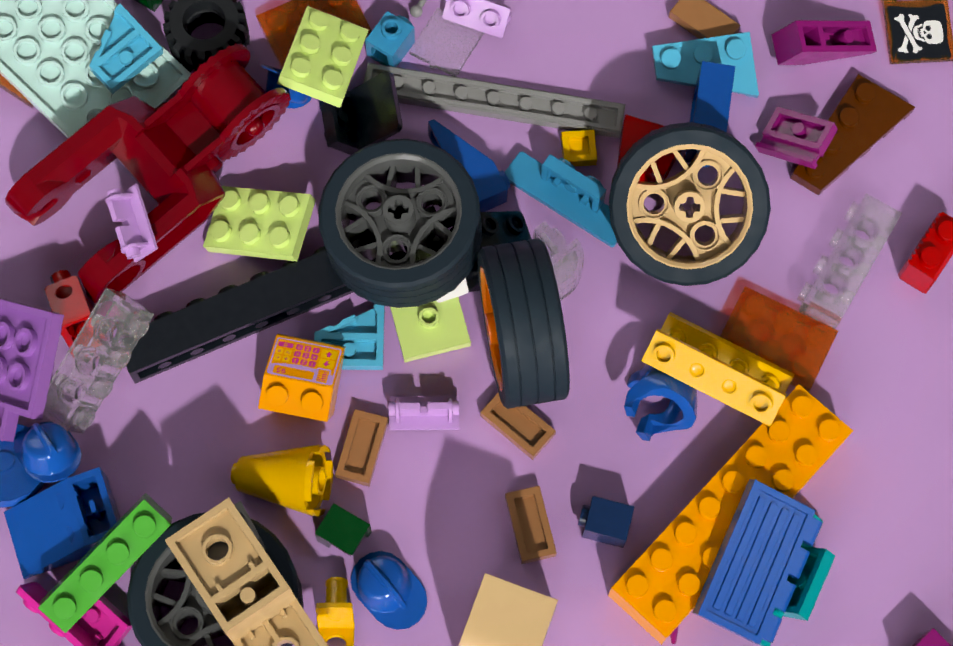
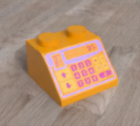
(302, 378)

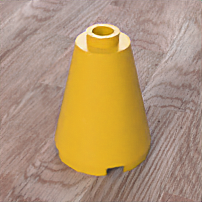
(287, 477)

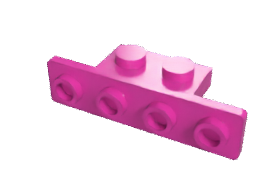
(97, 627)

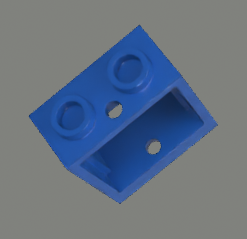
(711, 98)

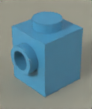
(390, 40)

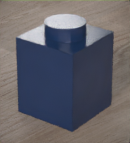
(606, 521)

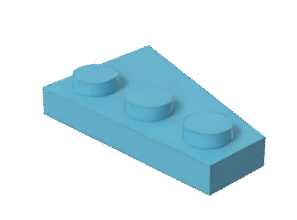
(682, 60)

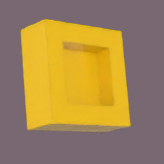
(579, 147)

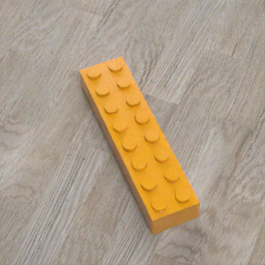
(672, 571)

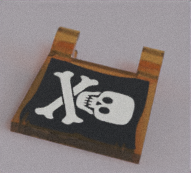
(918, 31)

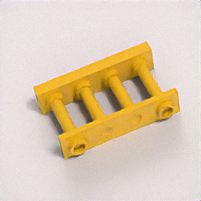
(718, 368)

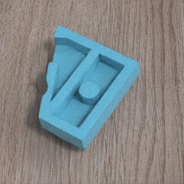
(123, 51)
(362, 338)

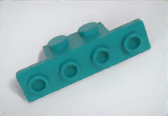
(808, 584)

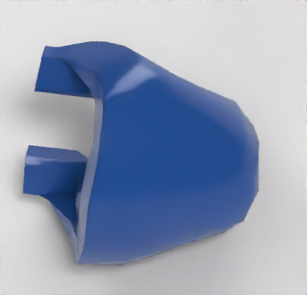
(681, 409)

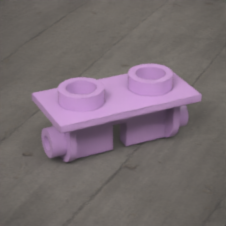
(479, 15)
(136, 233)
(424, 412)

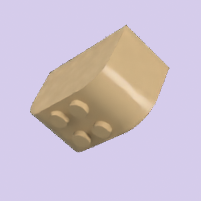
(508, 615)

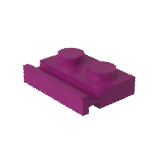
(796, 137)

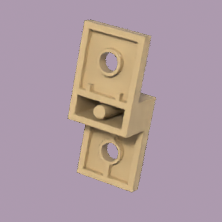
(245, 585)

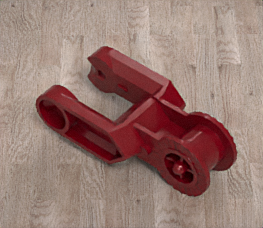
(166, 150)

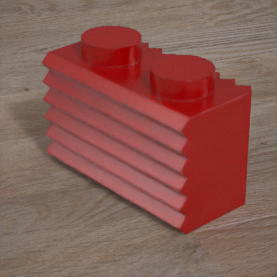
(930, 254)

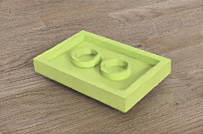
(323, 56)
(260, 223)

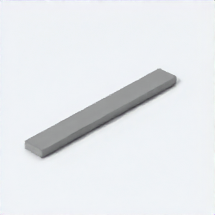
(504, 101)

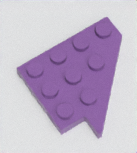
(26, 362)

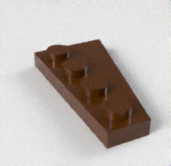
(861, 120)

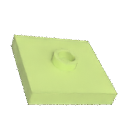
(430, 329)

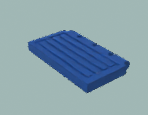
(755, 563)

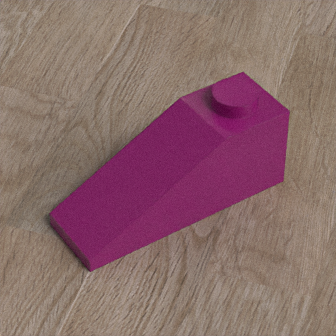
(822, 41)

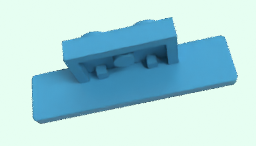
(565, 192)

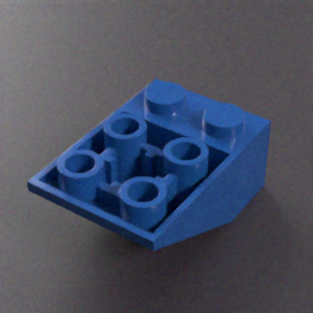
(62, 522)

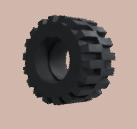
(190, 14)

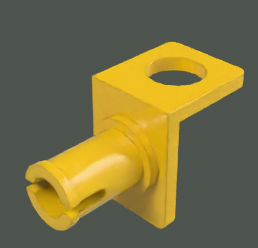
(336, 616)

